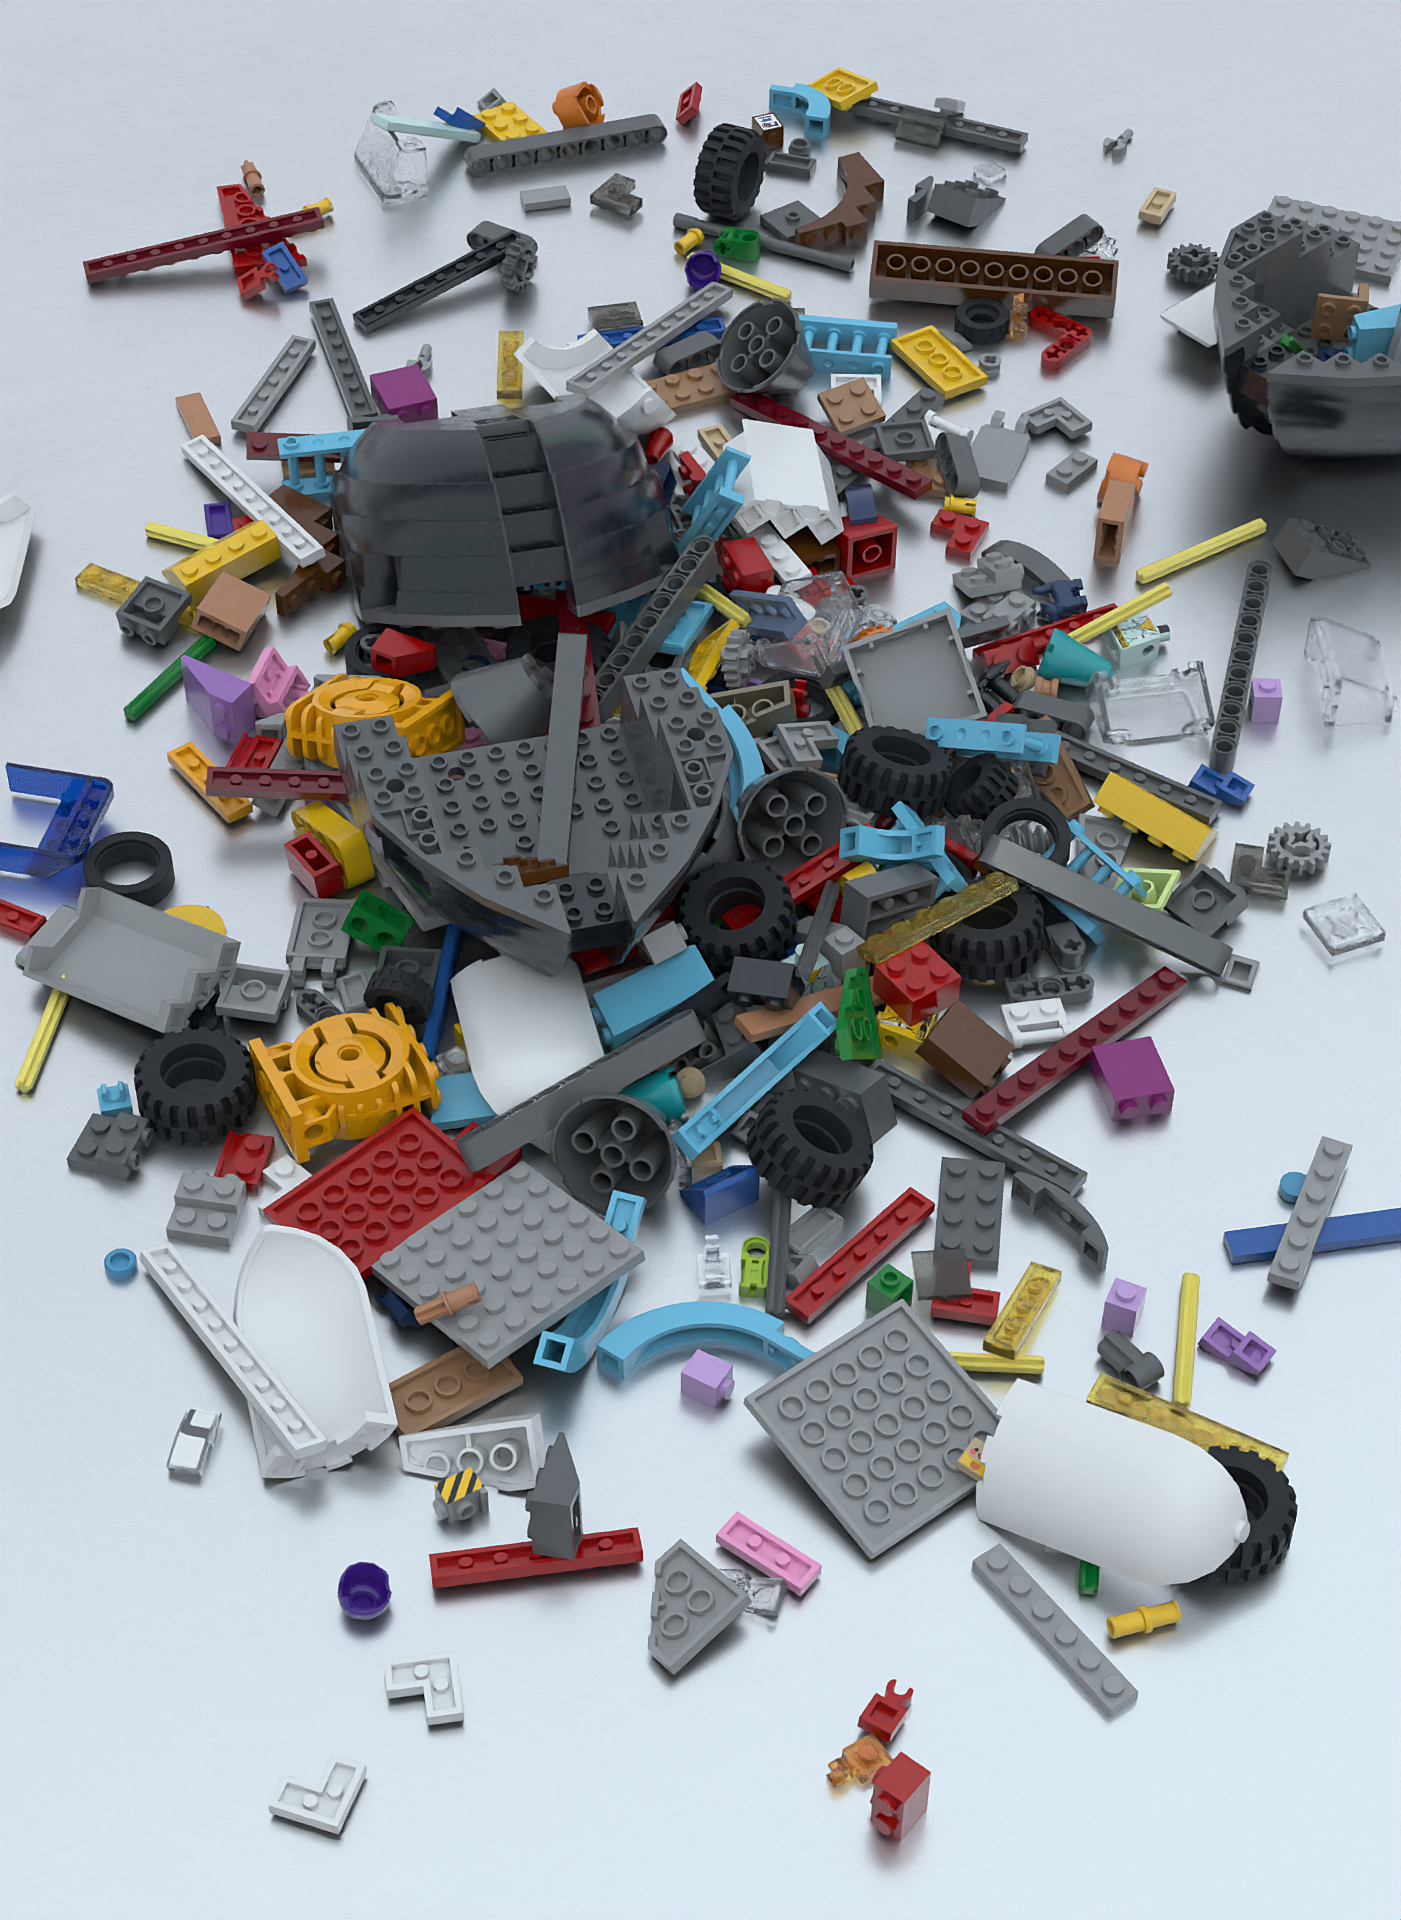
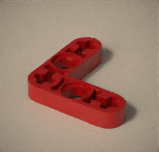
(1071, 336)

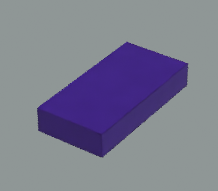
(218, 519)

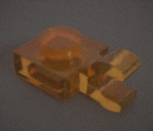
(1019, 311)
(858, 1760)

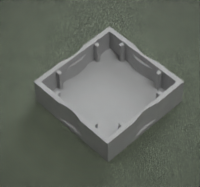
(915, 675)

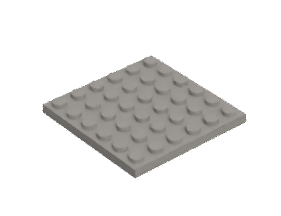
(525, 1250)
(878, 1426)

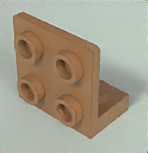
(1336, 312)

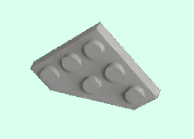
(689, 1605)

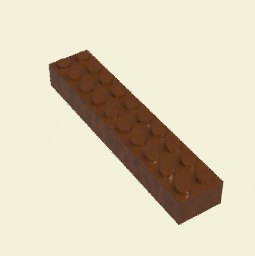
(960, 273)

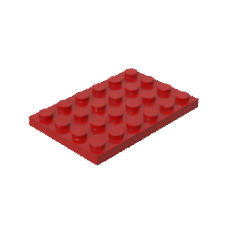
(381, 1190)

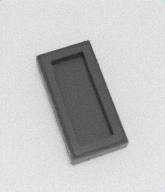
(791, 164)

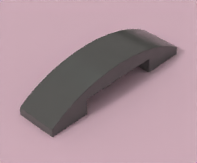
(1035, 564)
(1038, 1193)

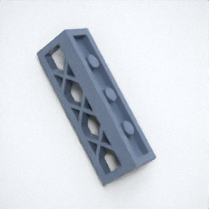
(771, 614)

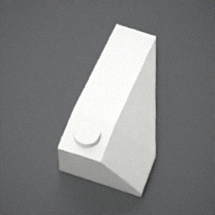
(499, 1450)

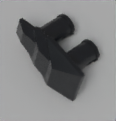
(994, 681)

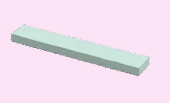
(424, 128)

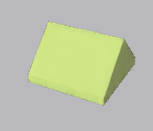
(1158, 885)

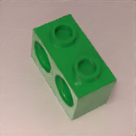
(377, 922)

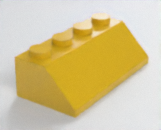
(235, 554)
(1155, 817)

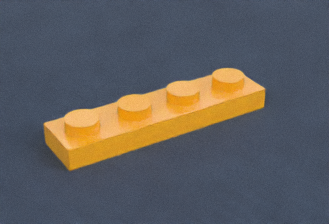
(193, 767)

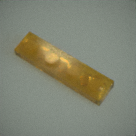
(509, 367)
(1022, 1310)

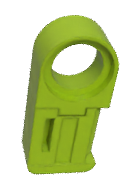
(754, 1269)

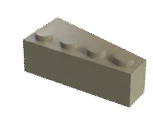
(761, 705)

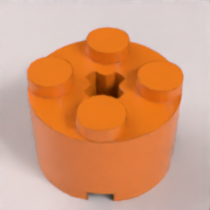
(579, 105)
(1123, 469)

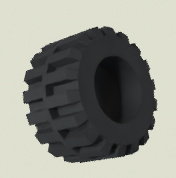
(980, 787)

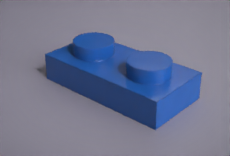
(287, 268)

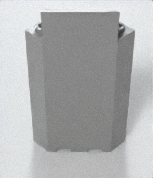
(129, 959)

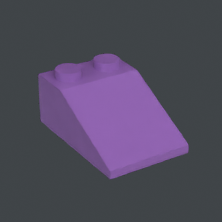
(219, 699)

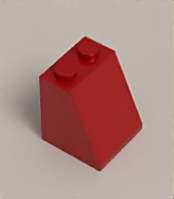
(867, 547)

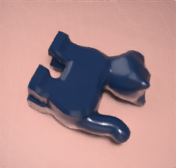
(1064, 598)

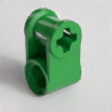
(741, 244)

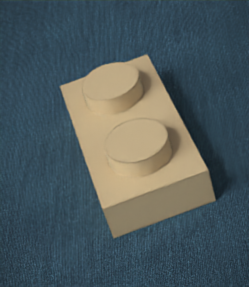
(1157, 206)
(713, 438)

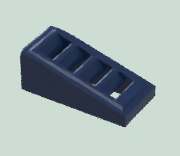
(667, 479)

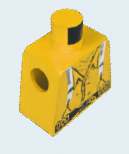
(901, 1038)

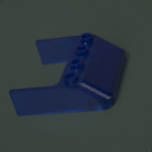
(73, 826)

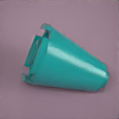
(1071, 661)
(661, 1091)

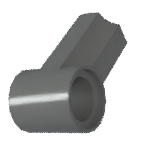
(1133, 1366)

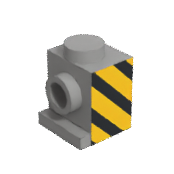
(460, 1497)

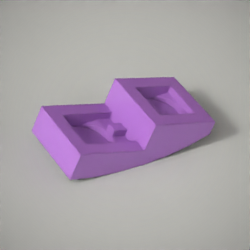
(1234, 1348)

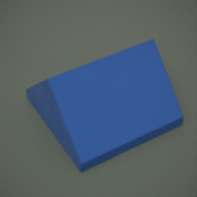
(722, 1192)

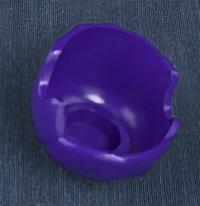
(702, 269)
(364, 1590)

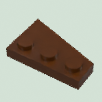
(536, 871)

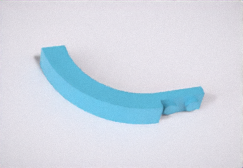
(746, 759)
(755, 1081)
(694, 1324)
(577, 1337)

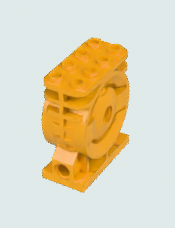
(427, 723)
(332, 1074)

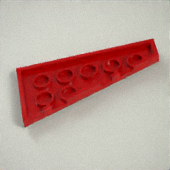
(238, 209)

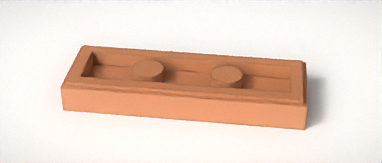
(197, 417)

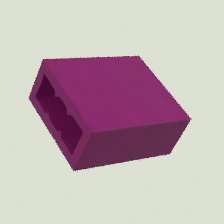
(404, 394)
(1131, 1078)

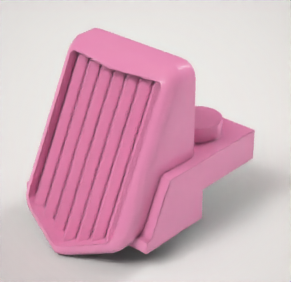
(275, 684)

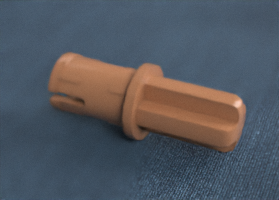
(252, 178)
(448, 1303)

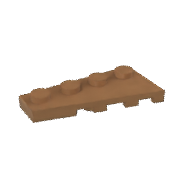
(1065, 785)

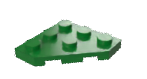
(857, 1022)

